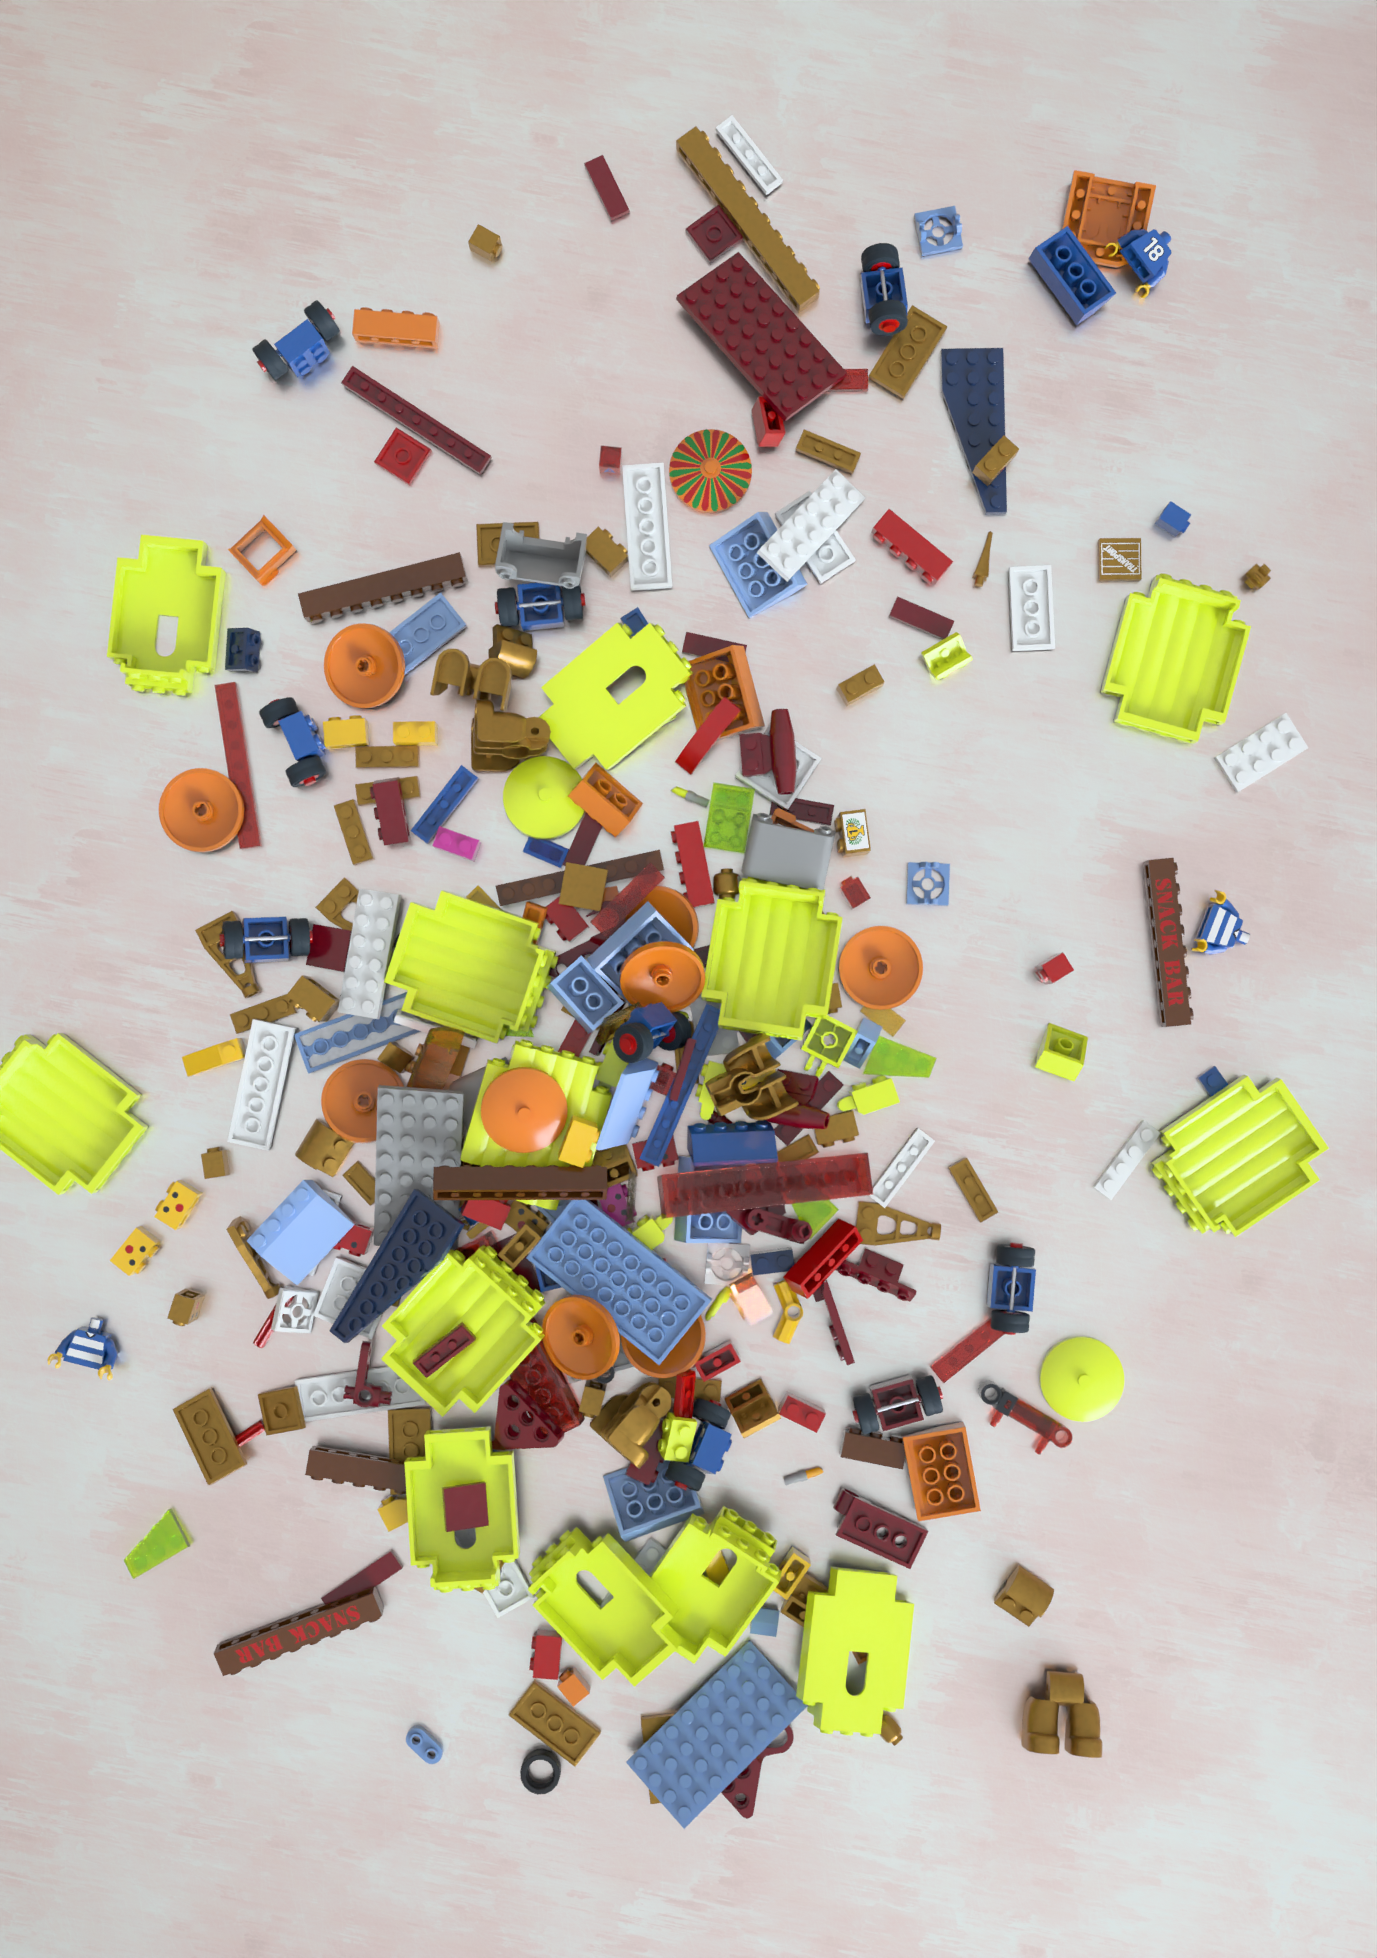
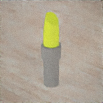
(690, 796)

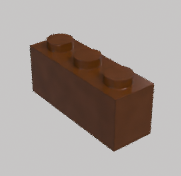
(873, 1448)

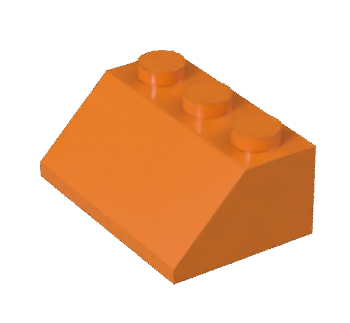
(605, 800)

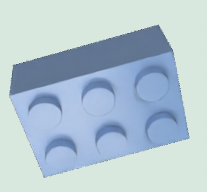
(585, 994)

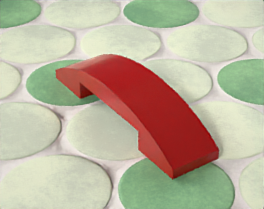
(707, 735)

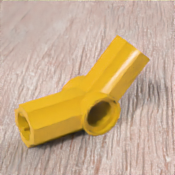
(787, 1323)

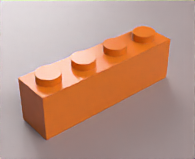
(395, 328)

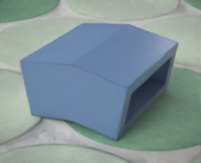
(765, 1622)

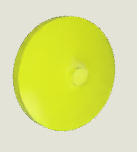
(539, 800)
(1081, 1378)

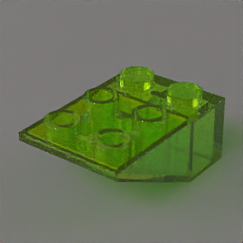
(729, 817)

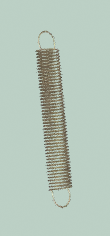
(631, 1182)

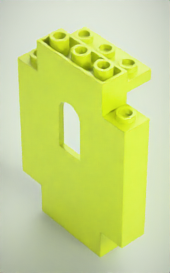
(173, 582)
(589, 719)
(451, 1460)
(708, 1611)
(856, 1617)
(626, 1631)

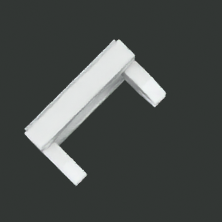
(742, 1249)
(306, 1324)

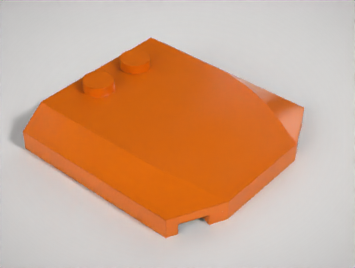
(1104, 211)

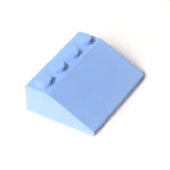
(749, 574)
(641, 929)
(628, 1104)
(706, 1227)
(300, 1231)
(650, 1507)

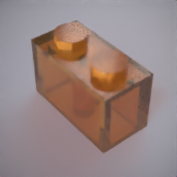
(750, 1298)

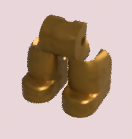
(486, 679)
(504, 738)
(758, 1101)
(631, 1420)
(1082, 1720)

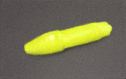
(722, 1297)

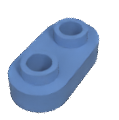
(426, 1744)

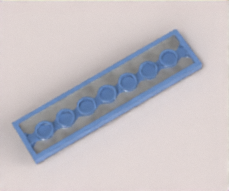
(351, 1036)

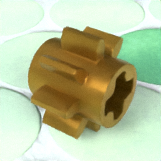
(1258, 576)

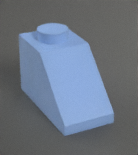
(863, 1043)

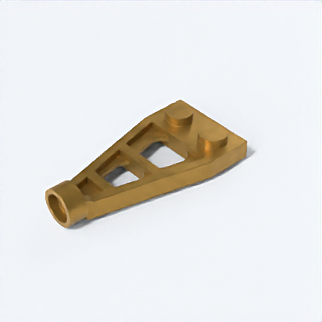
(337, 901)
(209, 938)
(868, 1220)
(239, 1234)

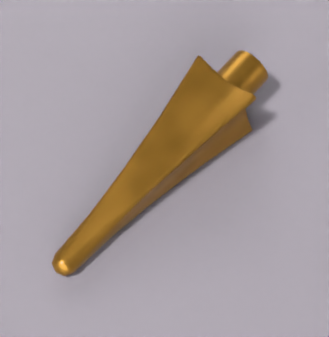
(982, 569)

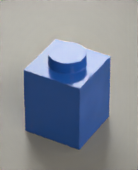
(1173, 519)

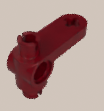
(779, 1226)
(378, 1396)

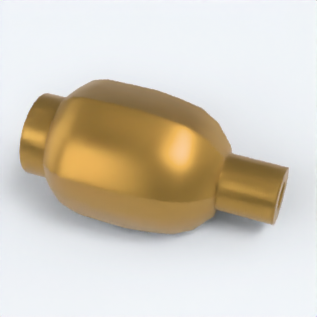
(890, 1730)

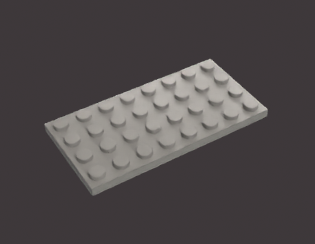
(413, 1136)

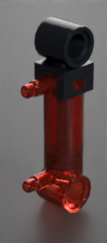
(1019, 1410)

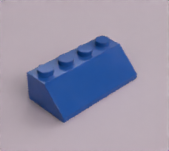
(1071, 275)
(731, 1143)

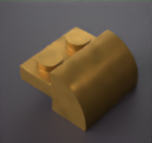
(514, 648)
(323, 1148)
(617, 1161)
(752, 1408)
(1024, 1596)
(796, 1604)

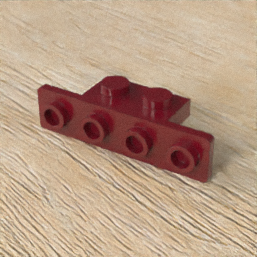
(878, 1272)

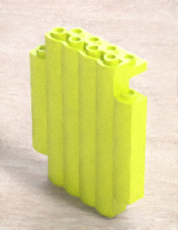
(1176, 658)
(772, 958)
(471, 967)
(583, 1100)
(65, 1113)
(1239, 1156)
(491, 1305)

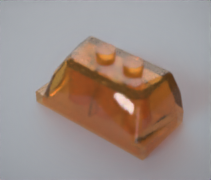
(435, 1058)

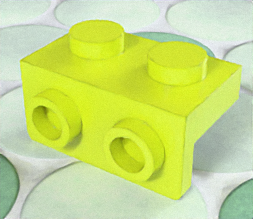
(946, 656)
(677, 1438)

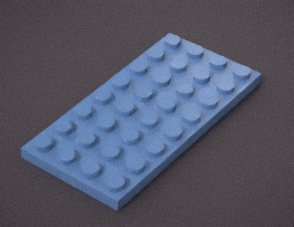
(605, 1262)
(716, 1734)

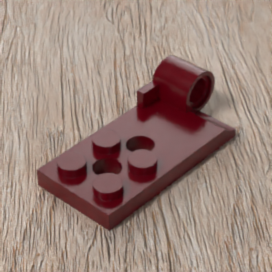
(836, 1329)
(864, 1520)

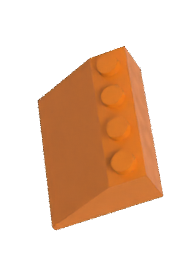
(720, 679)
(941, 1472)

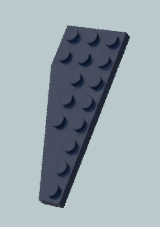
(976, 403)
(407, 1254)

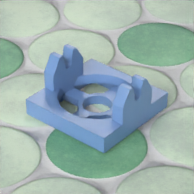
(956, 228)
(943, 869)

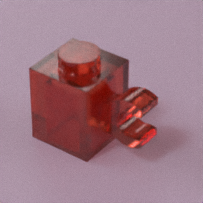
(664, 1079)

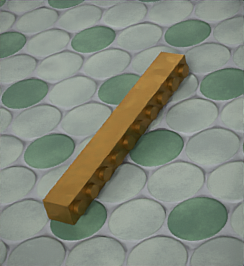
(748, 219)

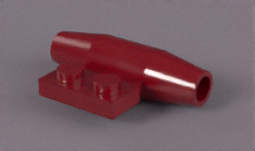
(772, 752)
(803, 1116)

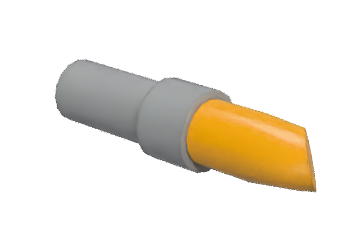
(802, 1475)

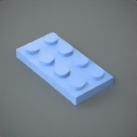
(427, 630)

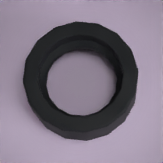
(540, 1788)

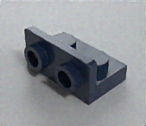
(242, 649)

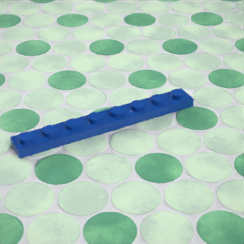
(671, 1110)

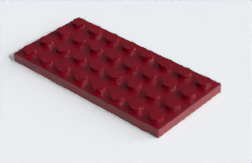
(761, 336)

